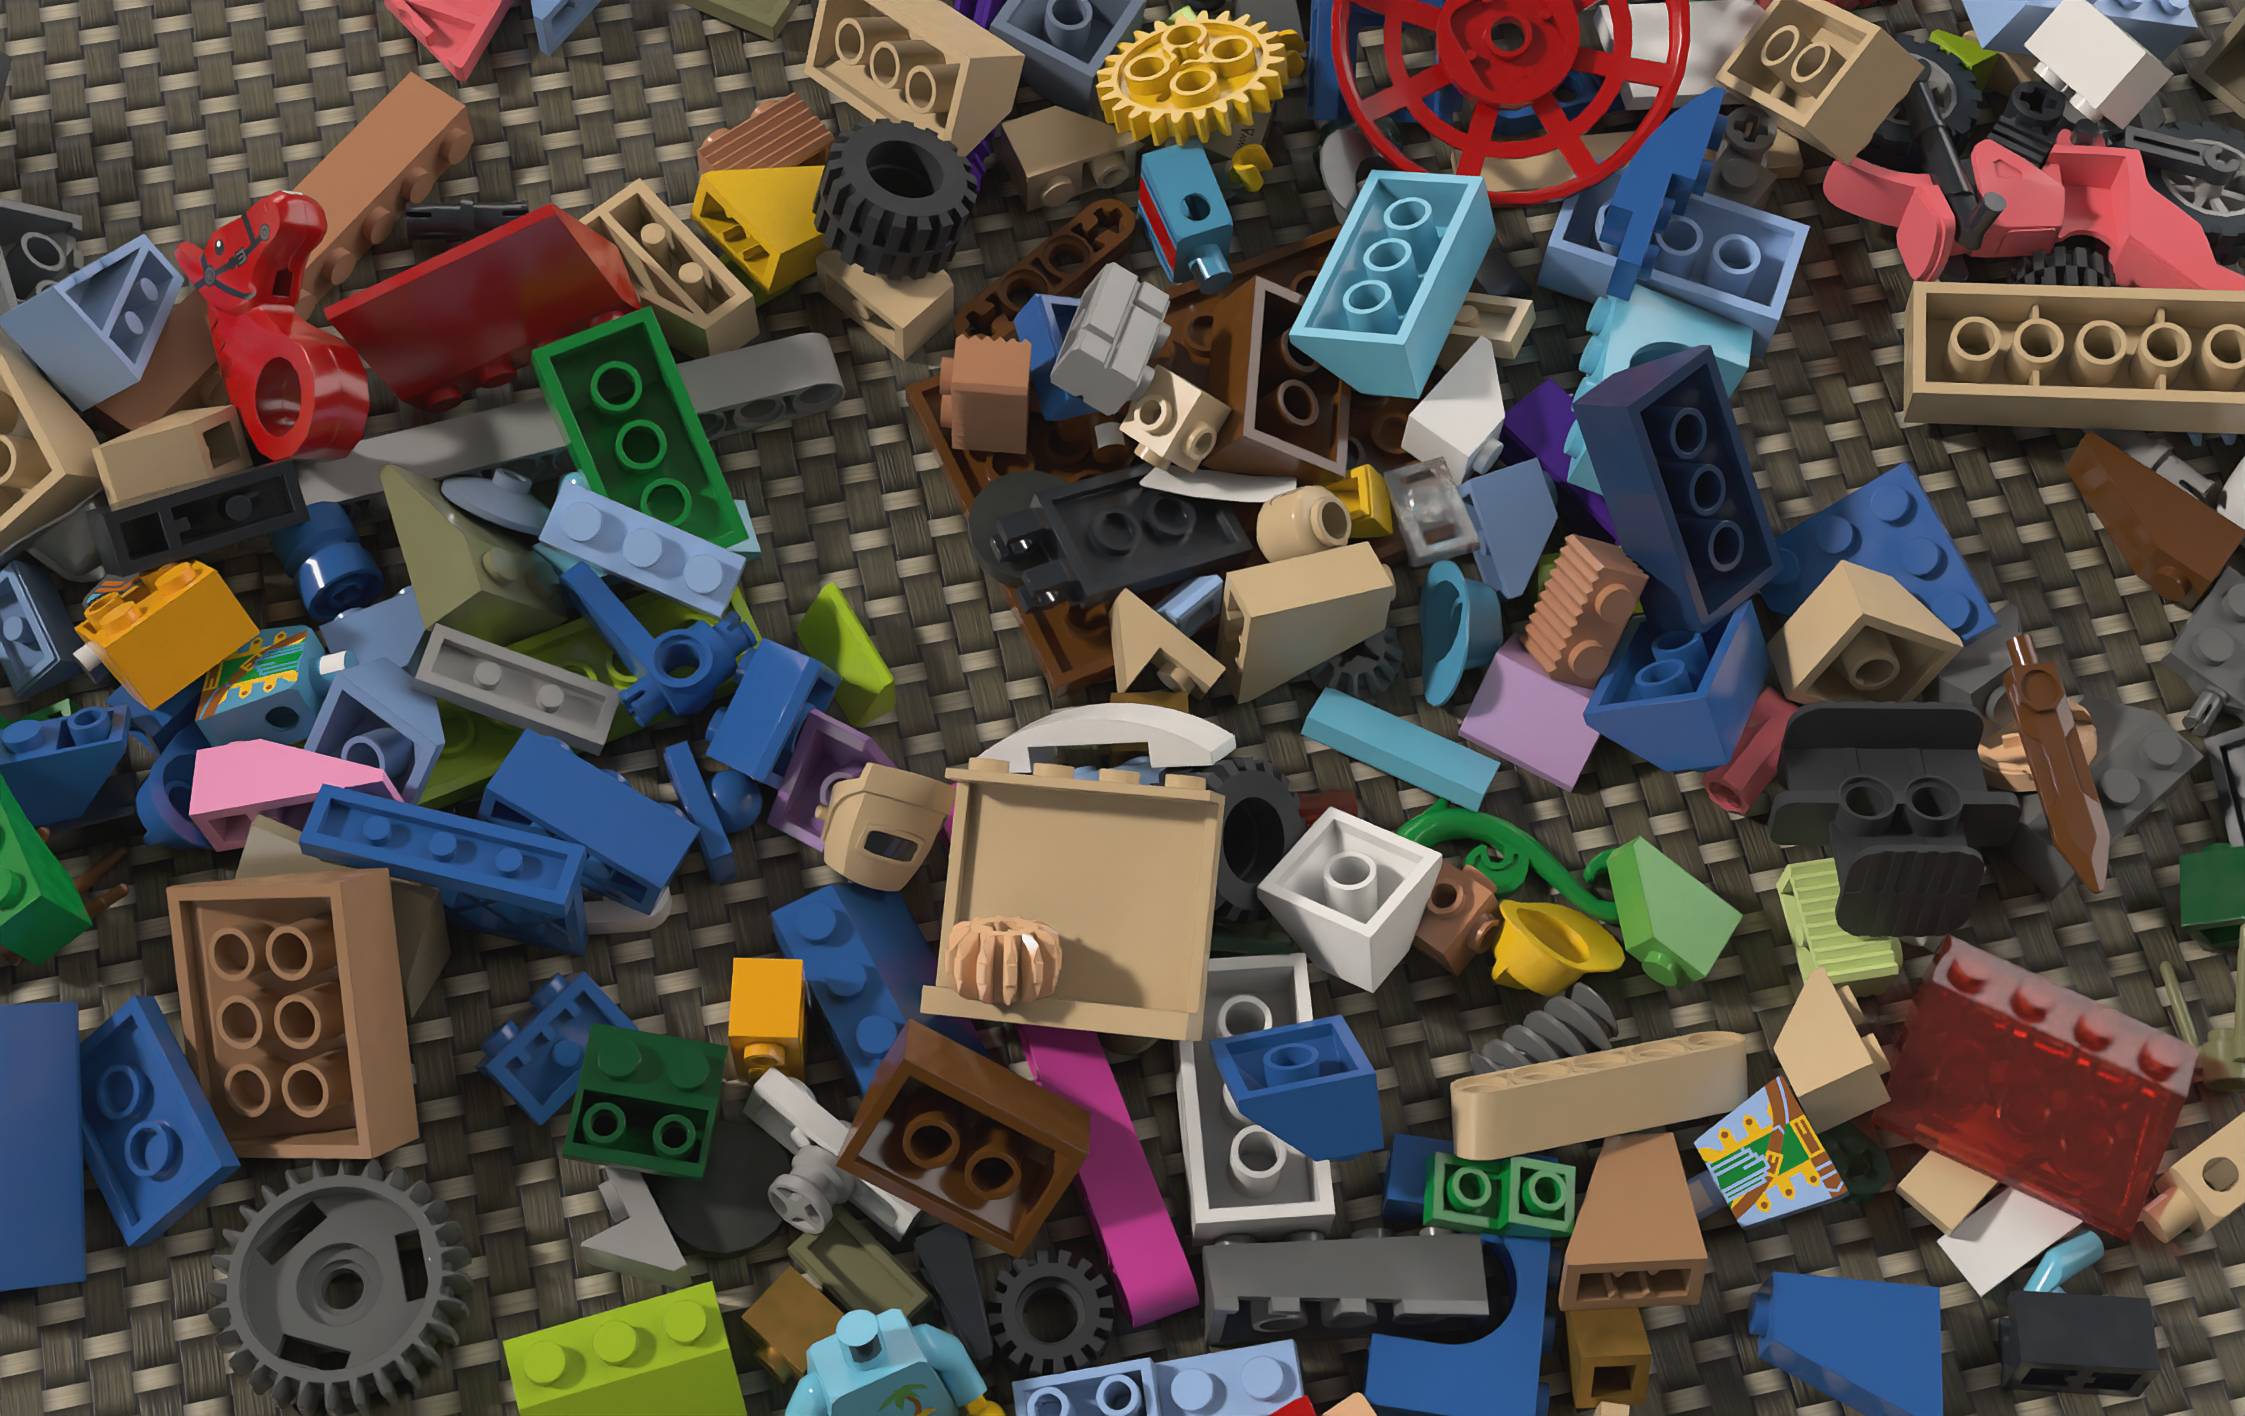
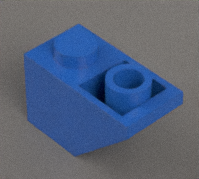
(62, 761)

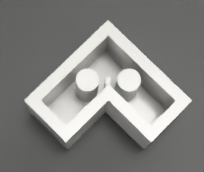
(2096, 63)

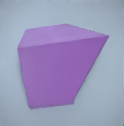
(823, 756)

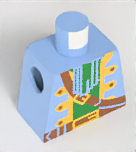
(1764, 1162)

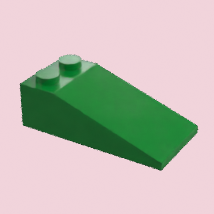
(636, 426)

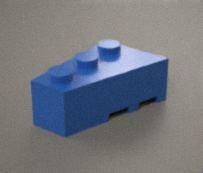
(628, 838)

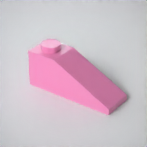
(269, 780)

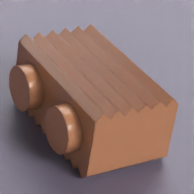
(773, 137)
(987, 394)
(1583, 611)

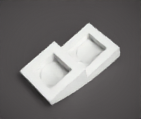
(2004, 1238)

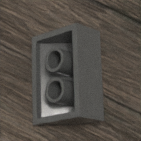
(2133, 772)

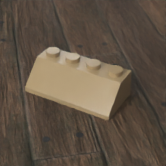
(915, 66)

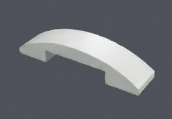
(1171, 735)

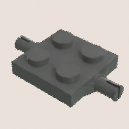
(2212, 653)

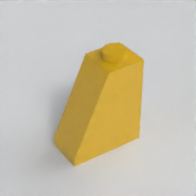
(763, 221)

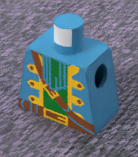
(269, 688)

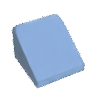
(1192, 603)

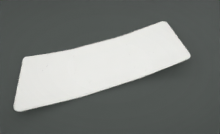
(1218, 484)

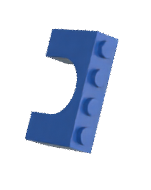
(1476, 1377)

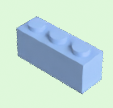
(642, 551)

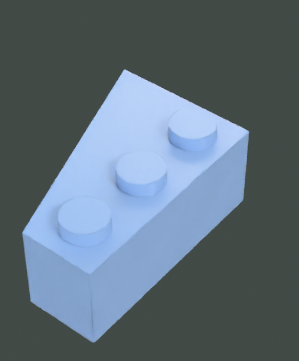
(98, 323)

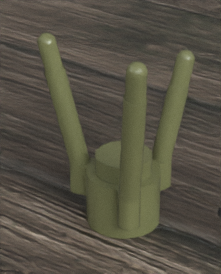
(2224, 1053)

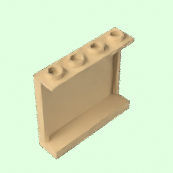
(1107, 866)

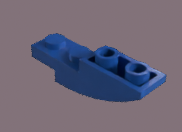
(1660, 184)

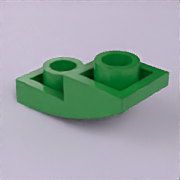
(1499, 1198)

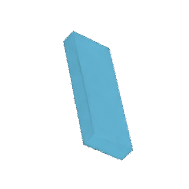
(1400, 748)

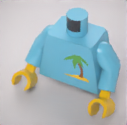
(889, 1370)

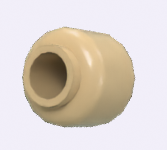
(1302, 523)

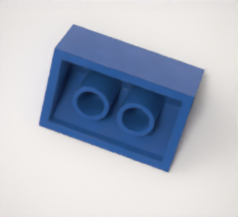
(1682, 692)

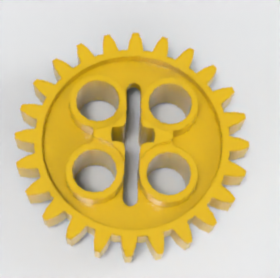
(1192, 78)

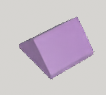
(1531, 718)

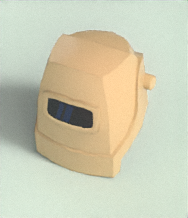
(883, 825)

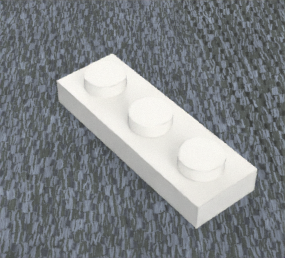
(795, 1120)

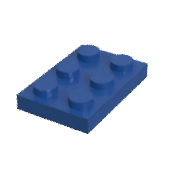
(147, 1123)

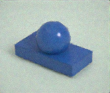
(719, 806)

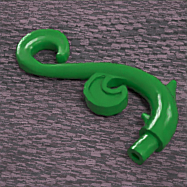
(1518, 851)

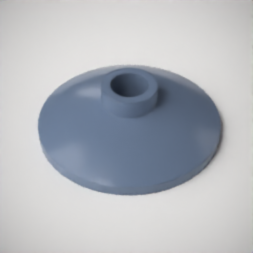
(499, 500)

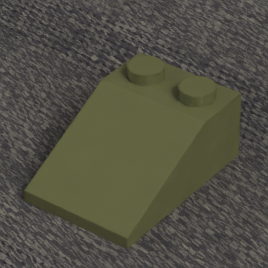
(469, 568)

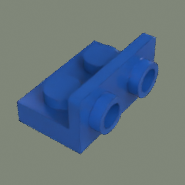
(544, 1053)

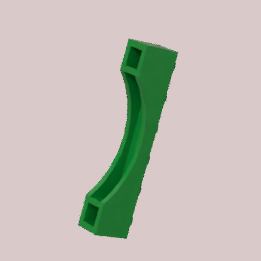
(37, 894)

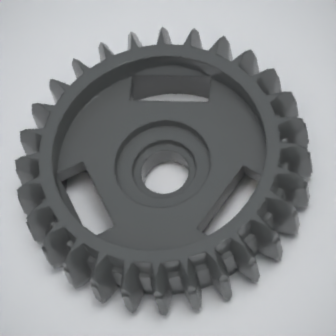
(287, 1300)

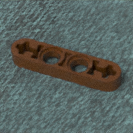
(1038, 274)

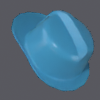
(1458, 628)

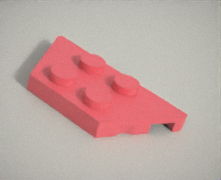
(452, 28)

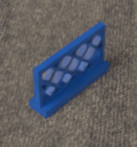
(473, 863)

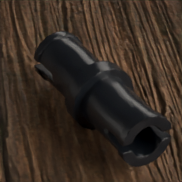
(459, 220)

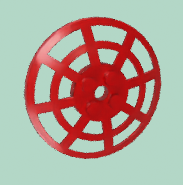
(1511, 82)

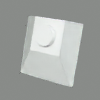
(1352, 896)

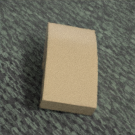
(1944, 1190)

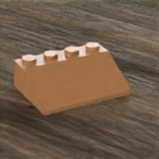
(296, 1012)

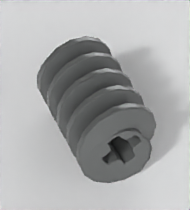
(1565, 1029)

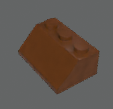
(1284, 405)
(965, 1139)

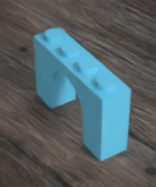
(1641, 332)

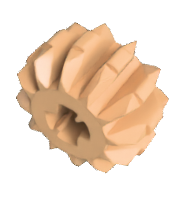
(1003, 959)

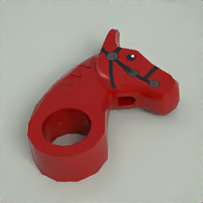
(290, 382)

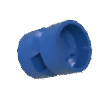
(327, 562)

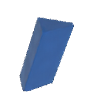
(1045, 325)

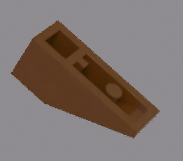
(2156, 525)

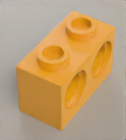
(768, 1018)

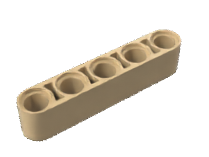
(1598, 1095)

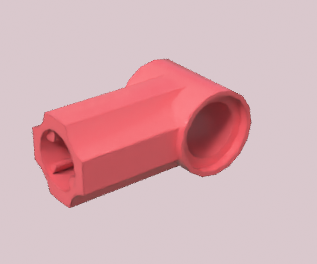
(1755, 756)

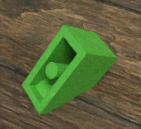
(1667, 915)

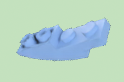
(1221, 1383)

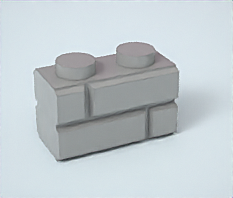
(1112, 340)

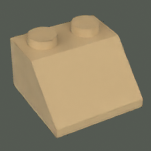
(1860, 641)

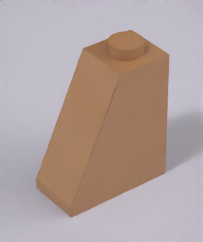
(1635, 1231)

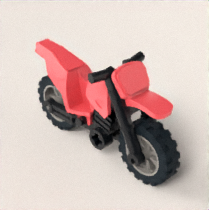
(2045, 182)

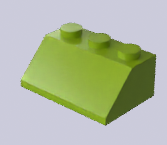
(631, 1361)

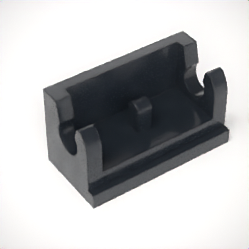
(2078, 1343)

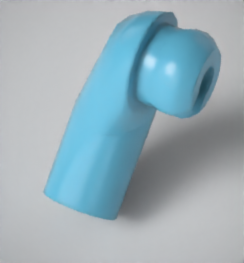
(2065, 1261)

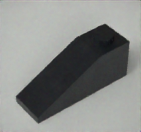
(196, 517)

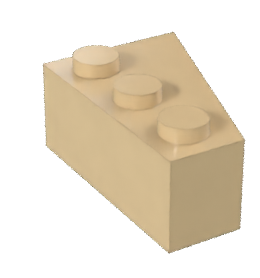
(688, 287)

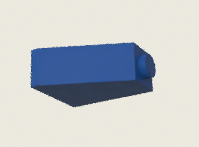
(1854, 1340)

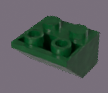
(647, 1102)

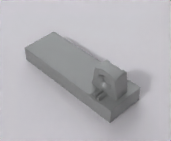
(516, 689)

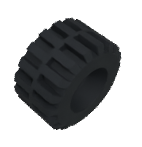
(894, 199)
(1257, 831)

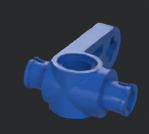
(652, 660)

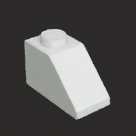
(1461, 416)

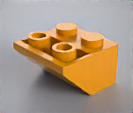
(166, 629)

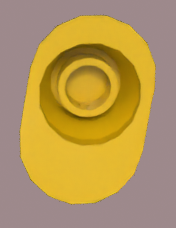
(1550, 947)

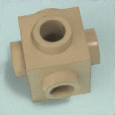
(1174, 422)

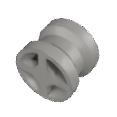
(811, 1189)

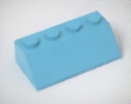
(1396, 280)

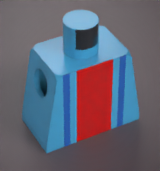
(1186, 216)

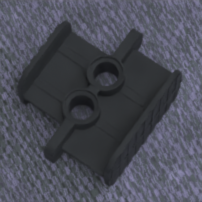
(1897, 805)

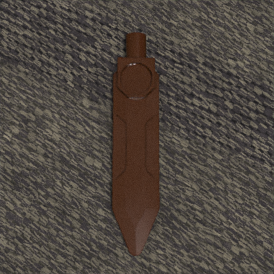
(2057, 763)

